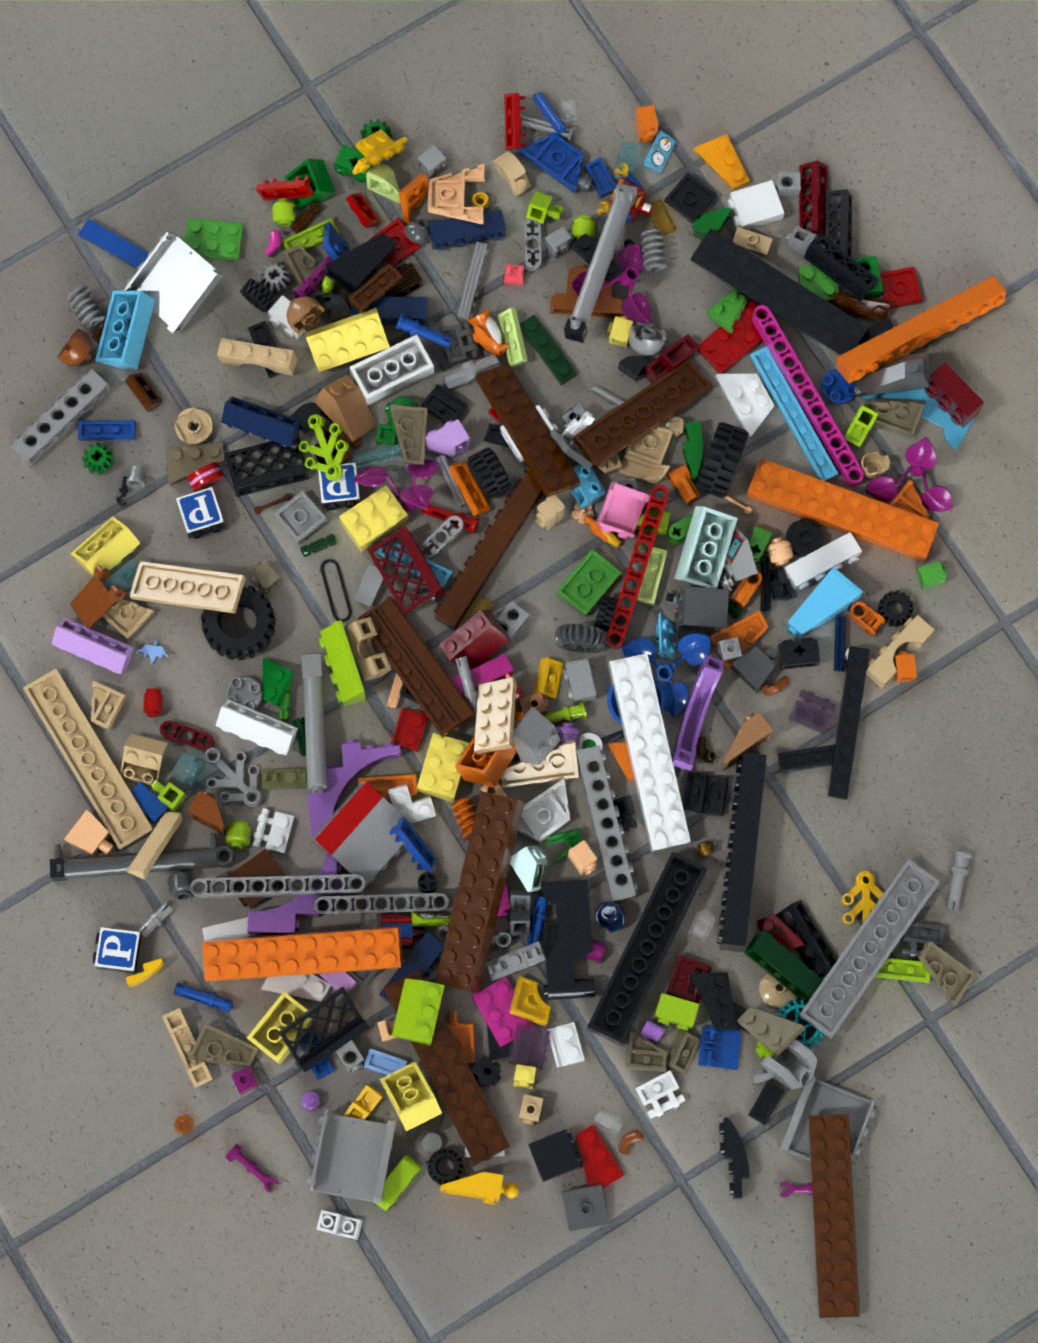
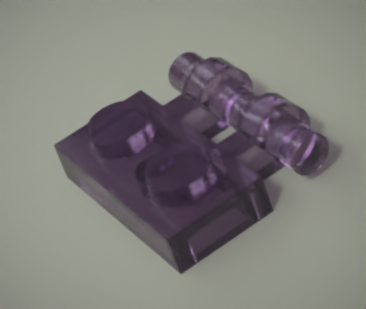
(810, 716)
(524, 1044)

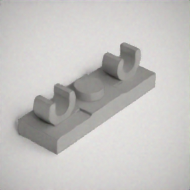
(516, 961)

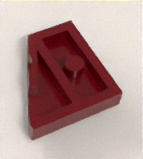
(781, 932)

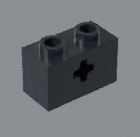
(790, 660)

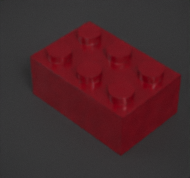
(953, 395)

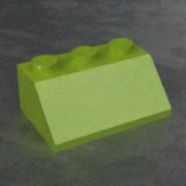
(418, 1011)

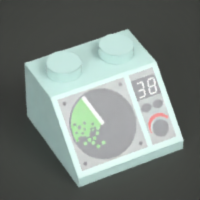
(530, 867)

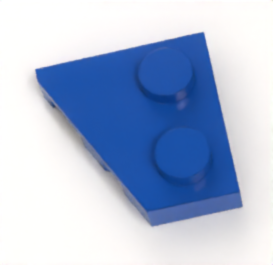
(333, 243)

